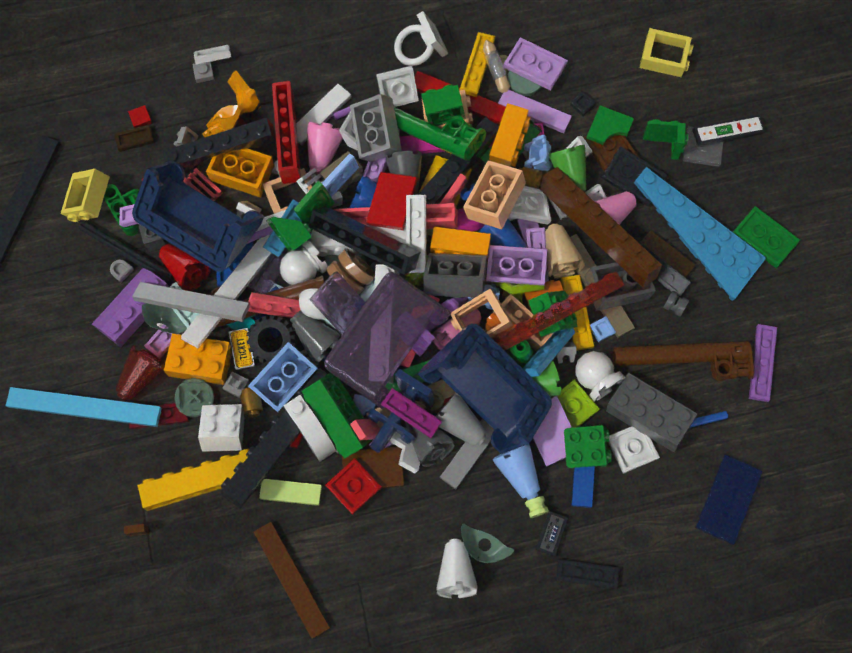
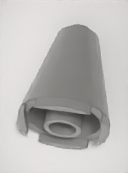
(461, 421)

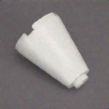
(456, 572)

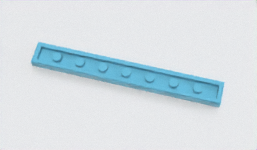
(84, 407)

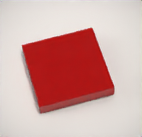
(353, 486)

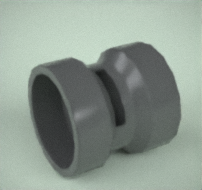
(680, 305)

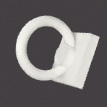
(430, 36)

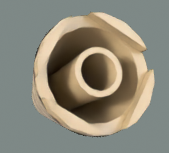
(561, 253)

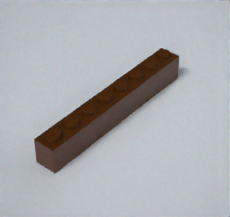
(600, 227)

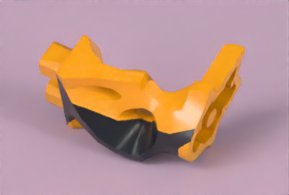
(236, 115)

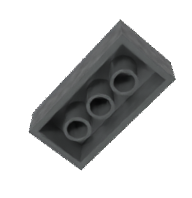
(651, 412)

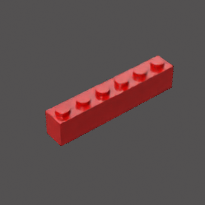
(286, 132)

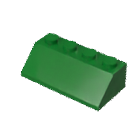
(336, 412)

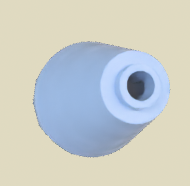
(519, 470)

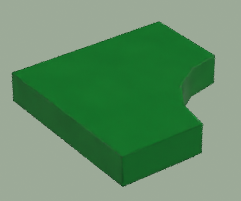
(608, 124)

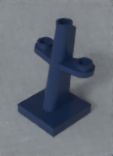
(413, 391)

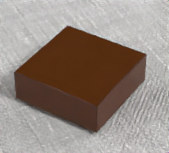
(135, 530)

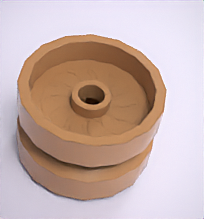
(353, 270)

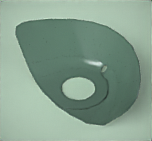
(153, 314)
(471, 540)

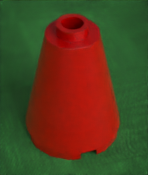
(183, 267)

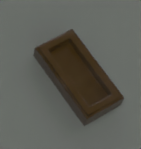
(134, 138)

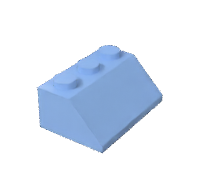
(282, 376)

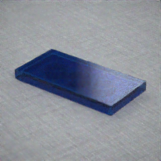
(728, 499)

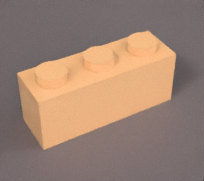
(518, 313)

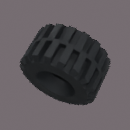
(258, 330)

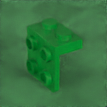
(667, 132)
(544, 302)
(587, 446)

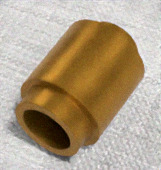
(532, 177)
(251, 403)

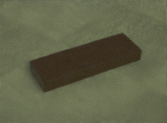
(668, 253)

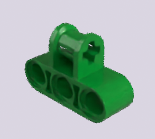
(119, 201)

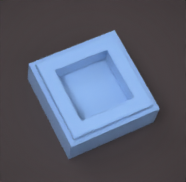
(602, 329)

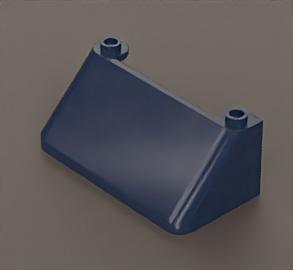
(191, 219)
(491, 386)

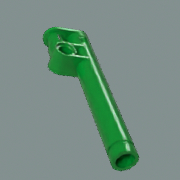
(455, 137)

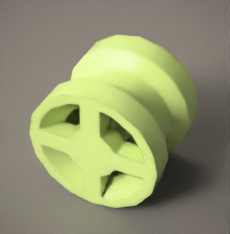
(536, 507)

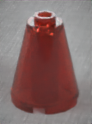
(137, 373)

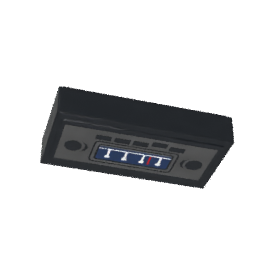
(551, 533)

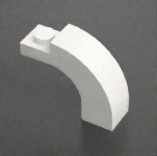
(310, 428)

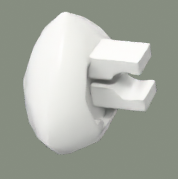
(307, 306)

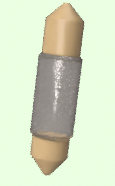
(496, 66)

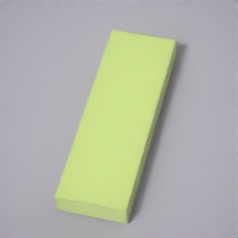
(290, 492)

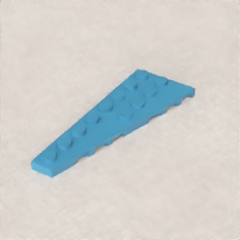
(719, 249)

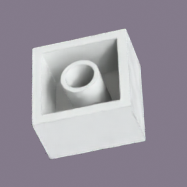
(221, 427)

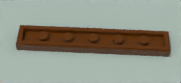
(291, 580)

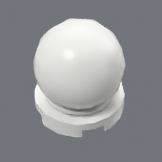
(301, 264)
(597, 373)

